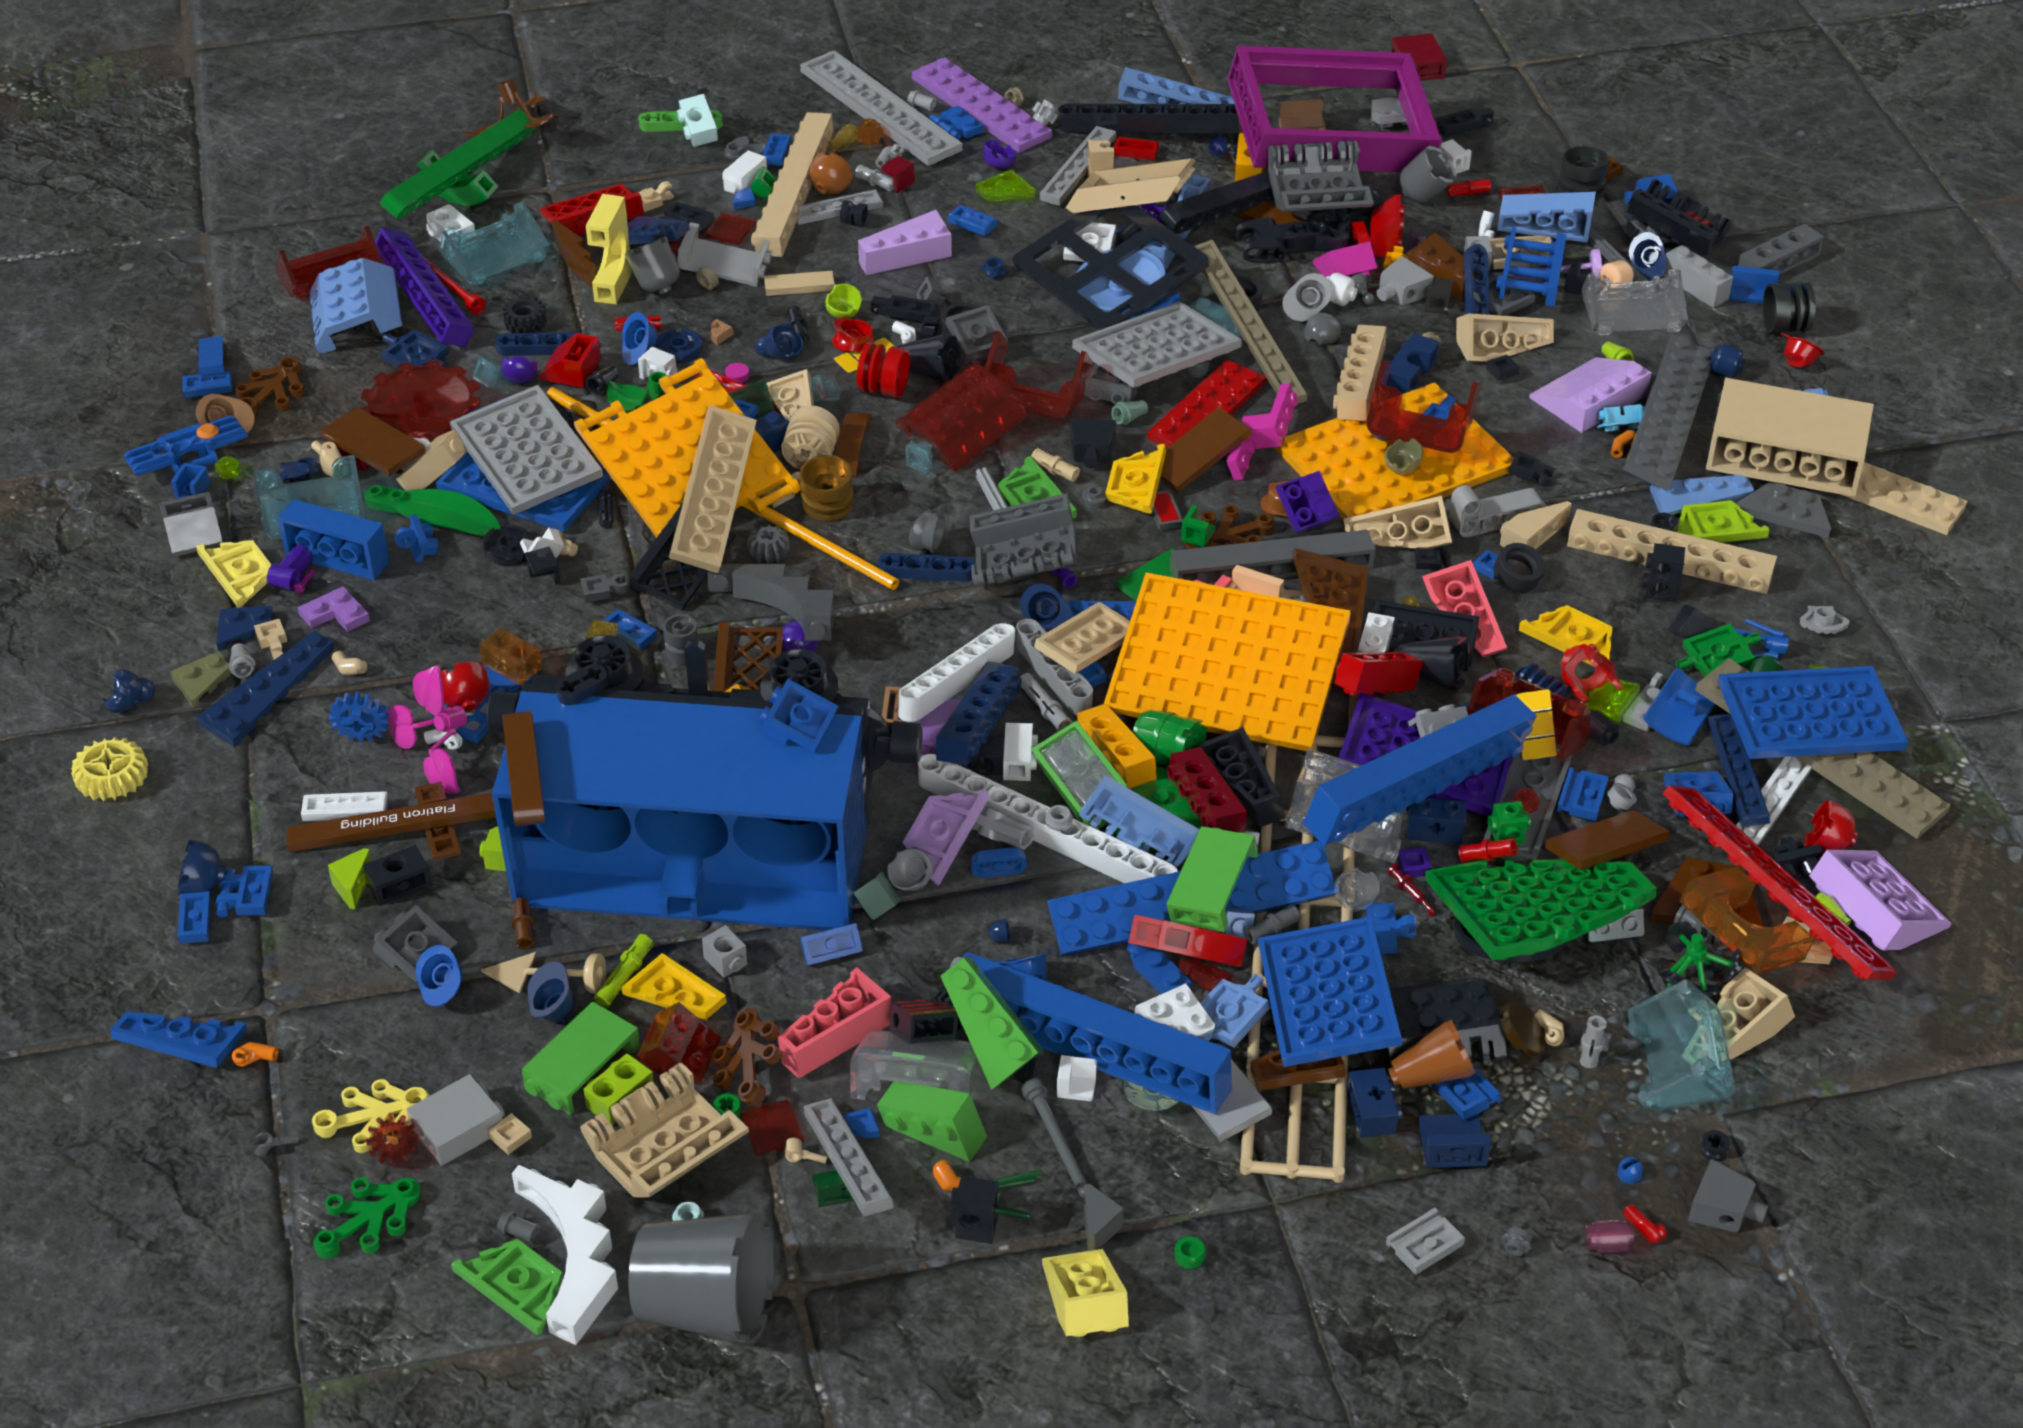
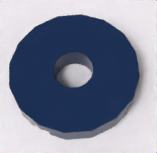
(690, 342)

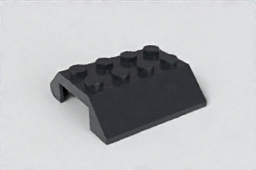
(1674, 222)
(1463, 1001)

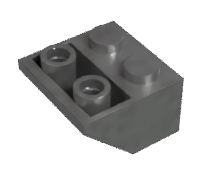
(190, 523)

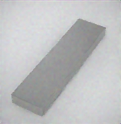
(831, 207)

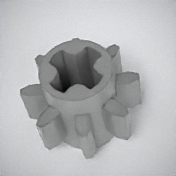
(1045, 112)

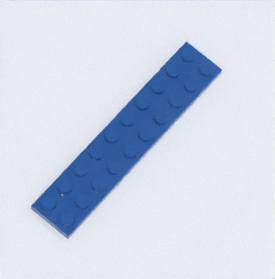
(1265, 884)

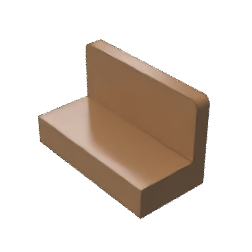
(1301, 114)

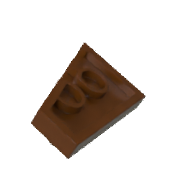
(1270, 1073)

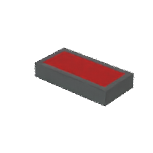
(1166, 512)

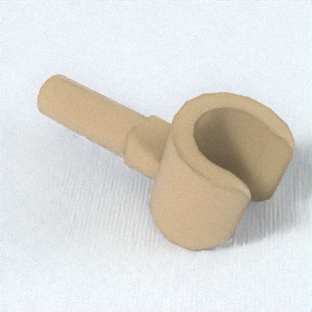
(795, 1153)

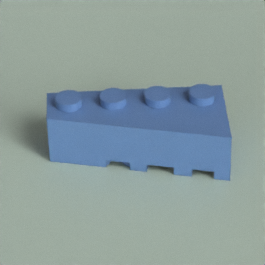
(1548, 214)

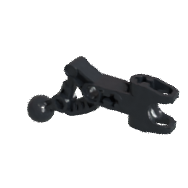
(1312, 235)

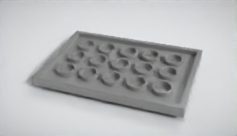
(1157, 344)
(526, 449)

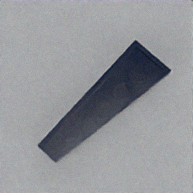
(238, 711)

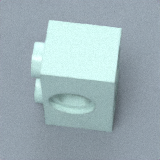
(697, 120)

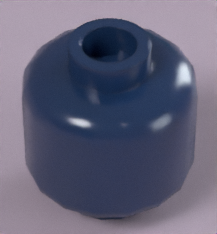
(1727, 361)

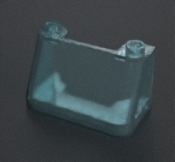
(496, 247)
(336, 493)
(1683, 1048)

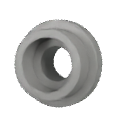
(1059, 818)

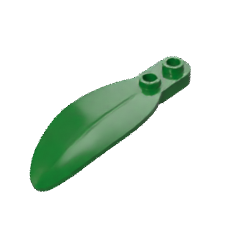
(434, 507)

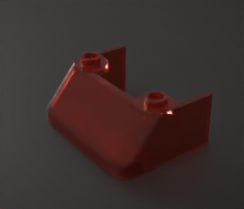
(301, 273)
(1037, 400)
(1391, 422)
(1570, 717)

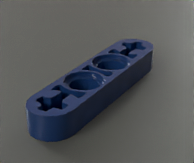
(1472, 285)
(515, 343)
(891, 564)

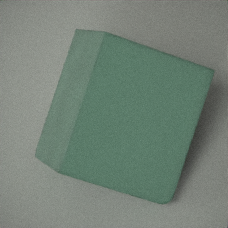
(877, 896)

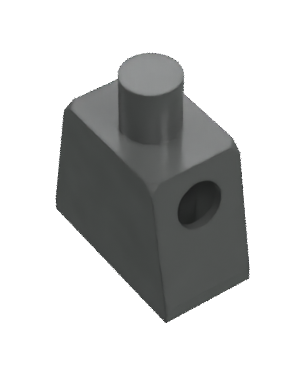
(1725, 1199)

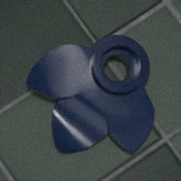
(299, 468)

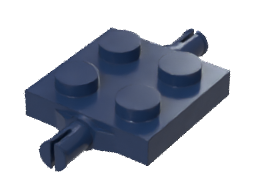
(413, 348)

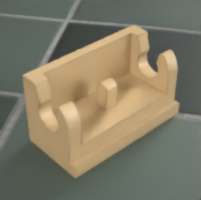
(1099, 157)

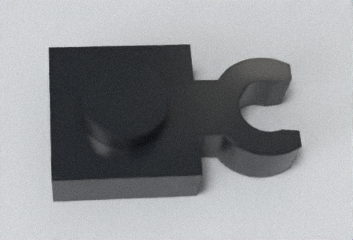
(1528, 468)

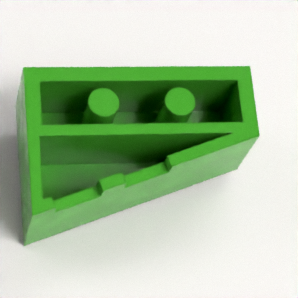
(934, 1117)

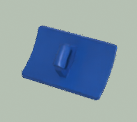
(1678, 709)

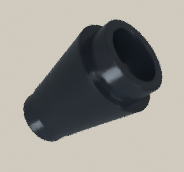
(598, 381)

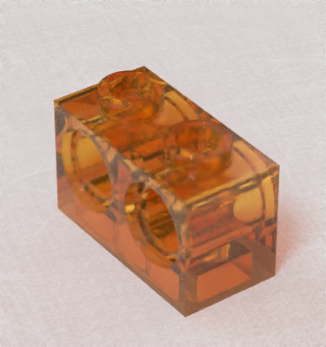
(510, 656)

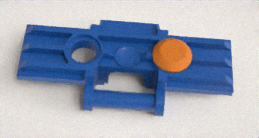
(202, 439)

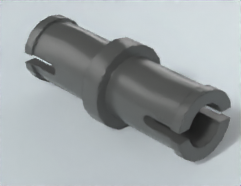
(1272, 924)

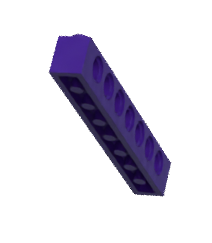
(424, 288)

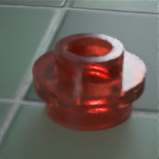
(1528, 798)

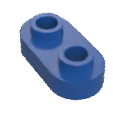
(998, 862)

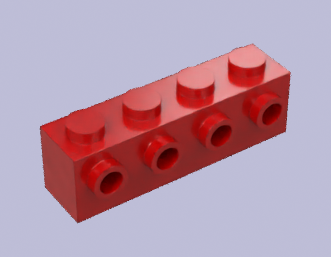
(1377, 672)

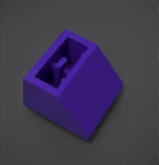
(1307, 503)

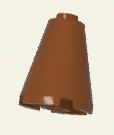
(1433, 1059)

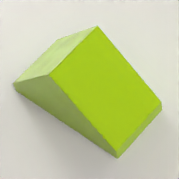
(349, 876)

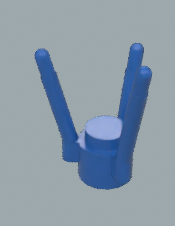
(1775, 642)

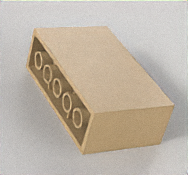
(1790, 437)

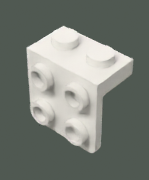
(1179, 1011)

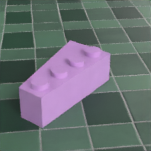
(906, 244)

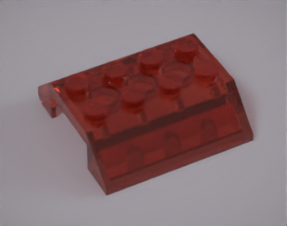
(964, 415)

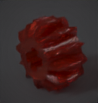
(395, 1129)

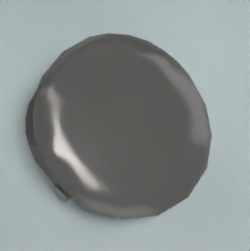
(927, 531)

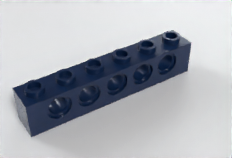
(977, 713)

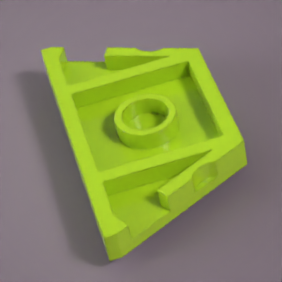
(1719, 522)

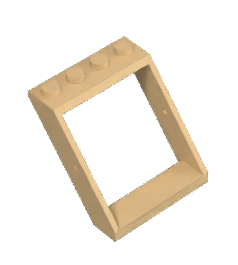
(1156, 184)

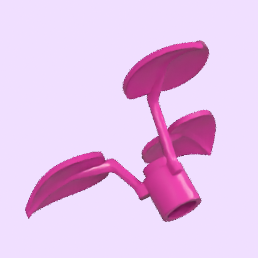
(429, 693)

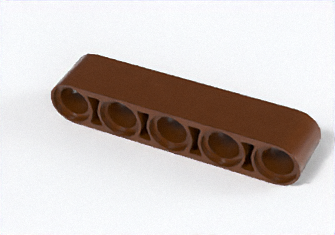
(523, 768)

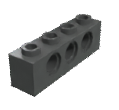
(1785, 250)

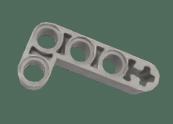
(1489, 514)

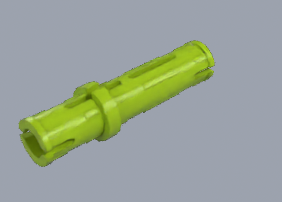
(629, 963)

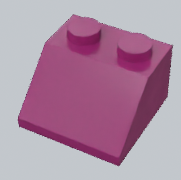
(1347, 261)

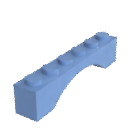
(1193, 186)

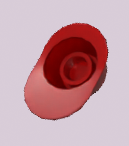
(1800, 351)

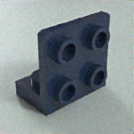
(1453, 1141)

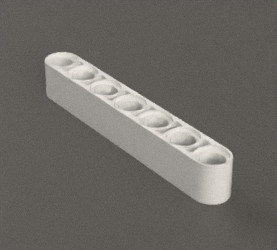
(955, 672)

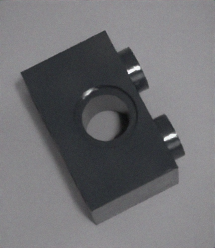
(397, 875)
(975, 1209)

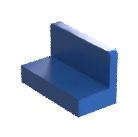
(1750, 283)

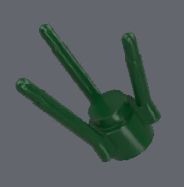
(1012, 1181)

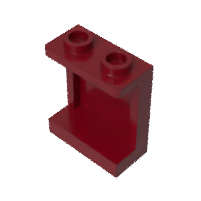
(1424, 52)

